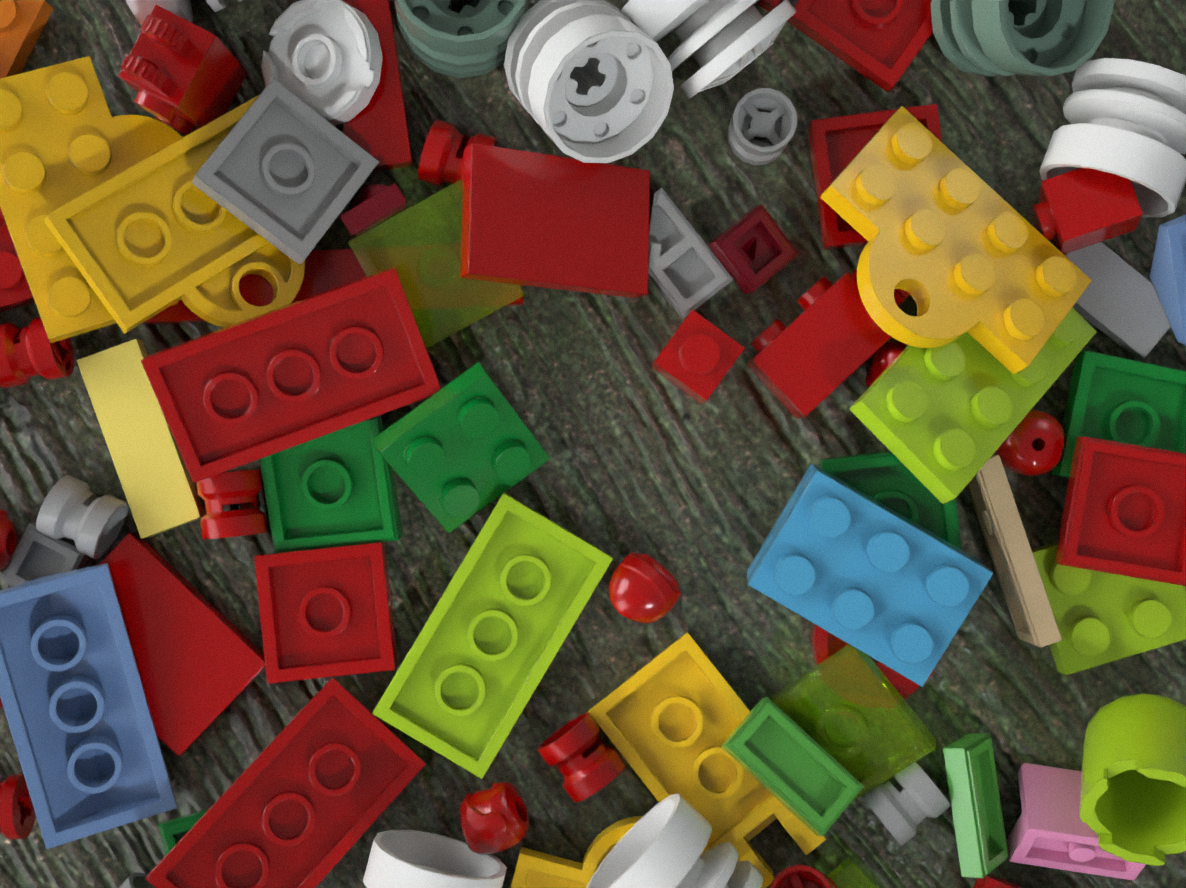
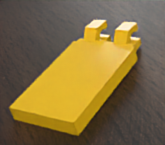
(671, 733)

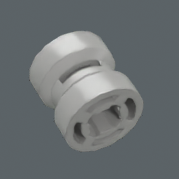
(770, 117)
(80, 515)
(906, 802)

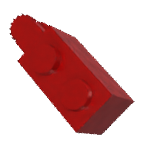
(181, 72)
(819, 346)

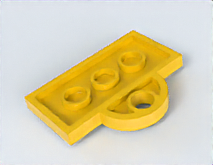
(53, 149)
(163, 240)
(949, 247)

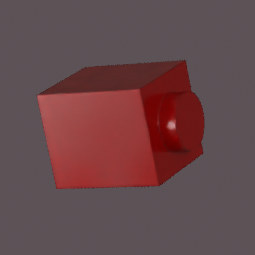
(1085, 208)
(697, 357)

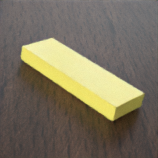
(140, 440)

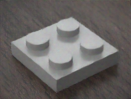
(285, 171)

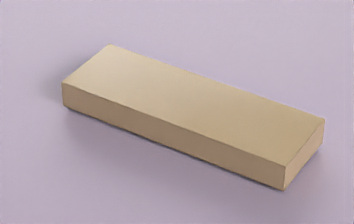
(1012, 555)

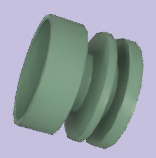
(1019, 34)
(459, 42)

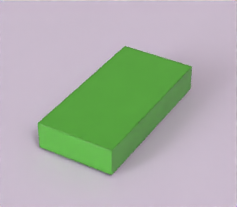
(792, 766)
(975, 804)

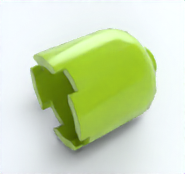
(1136, 778)

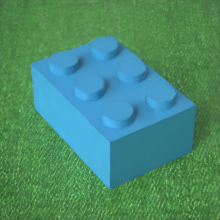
(867, 574)

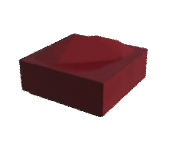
(372, 206)
(753, 249)

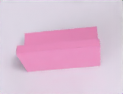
(1052, 830)

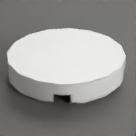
(325, 57)

